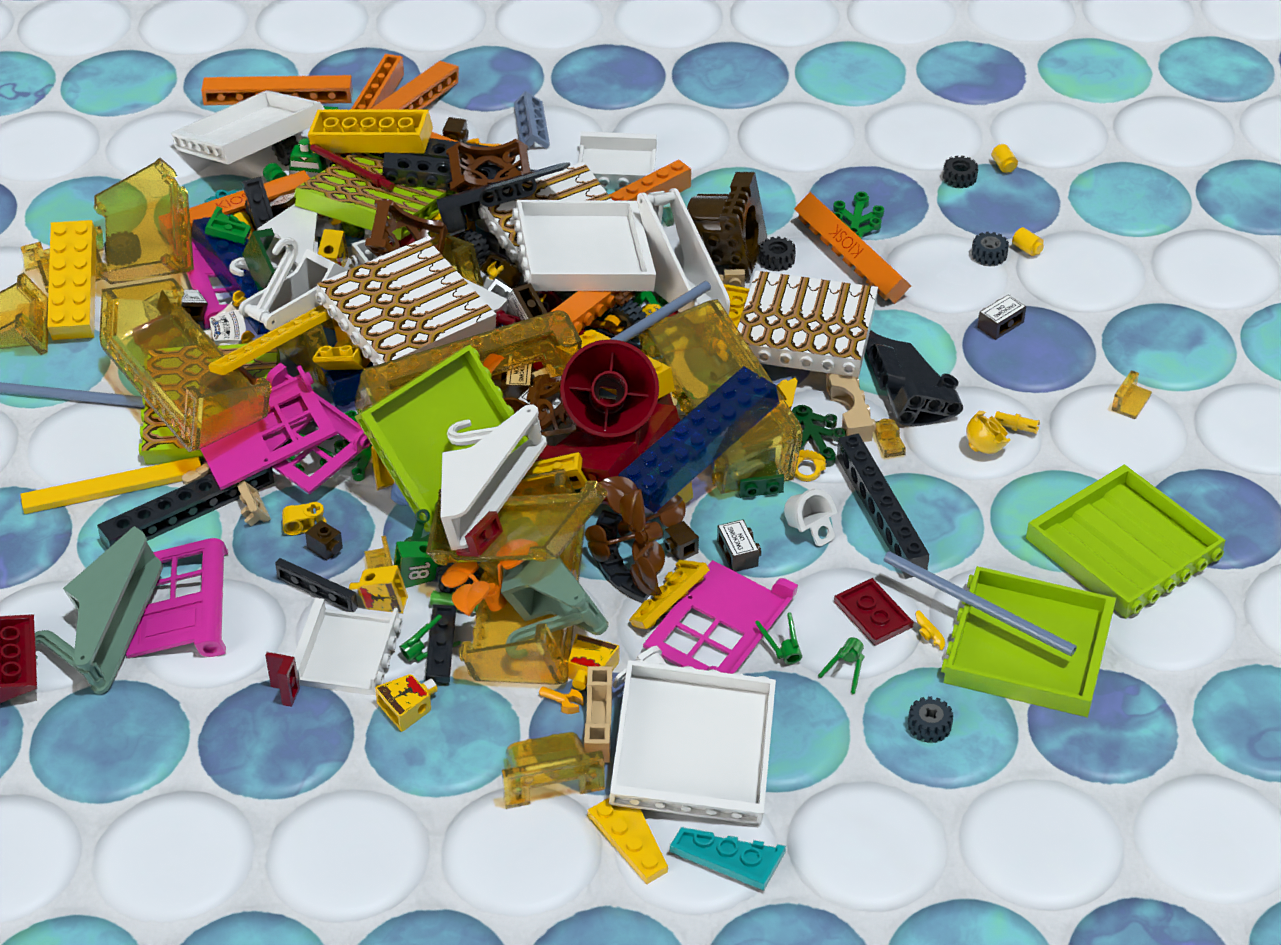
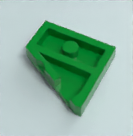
(227, 227)

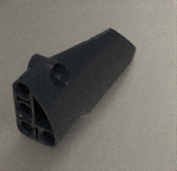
(453, 206)
(912, 385)

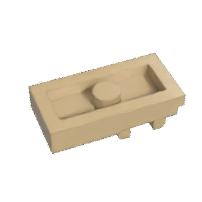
(255, 507)

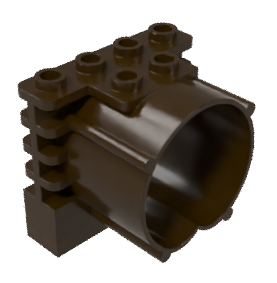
(731, 223)

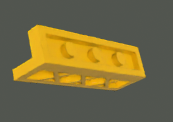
(571, 463)

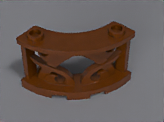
(474, 157)
(398, 218)
(544, 388)

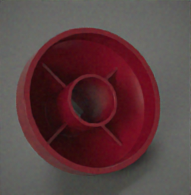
(609, 366)

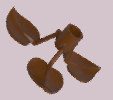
(633, 513)
(669, 514)

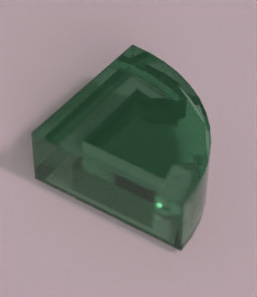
(668, 216)

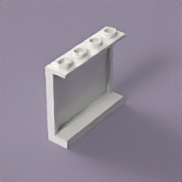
(618, 157)
(345, 649)

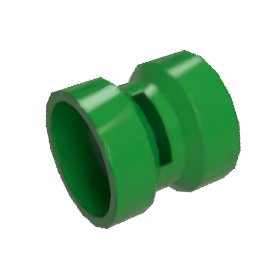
(273, 172)

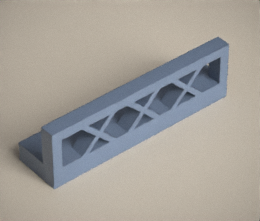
(531, 120)

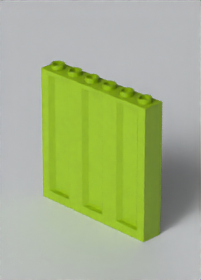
(1125, 540)

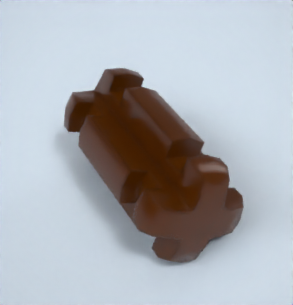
(623, 297)

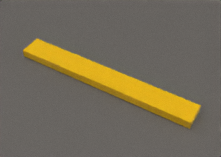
(269, 341)
(107, 485)

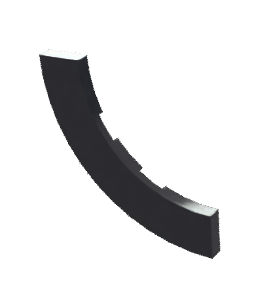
(614, 568)

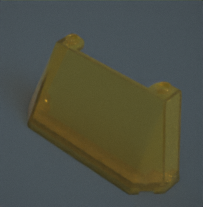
(145, 226)
(531, 525)

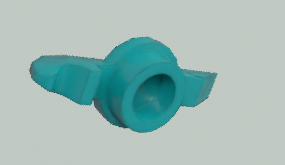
(220, 193)

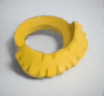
(819, 462)

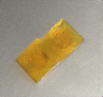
(889, 438)

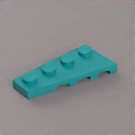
(741, 860)

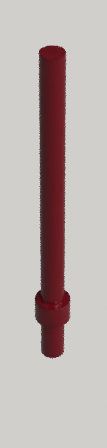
(377, 179)

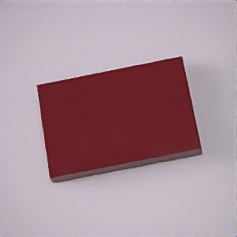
(873, 611)

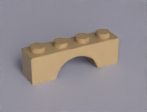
(847, 391)
(599, 710)

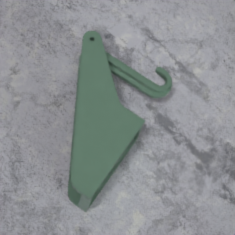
(545, 589)
(109, 608)

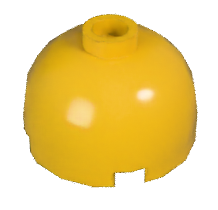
(986, 434)

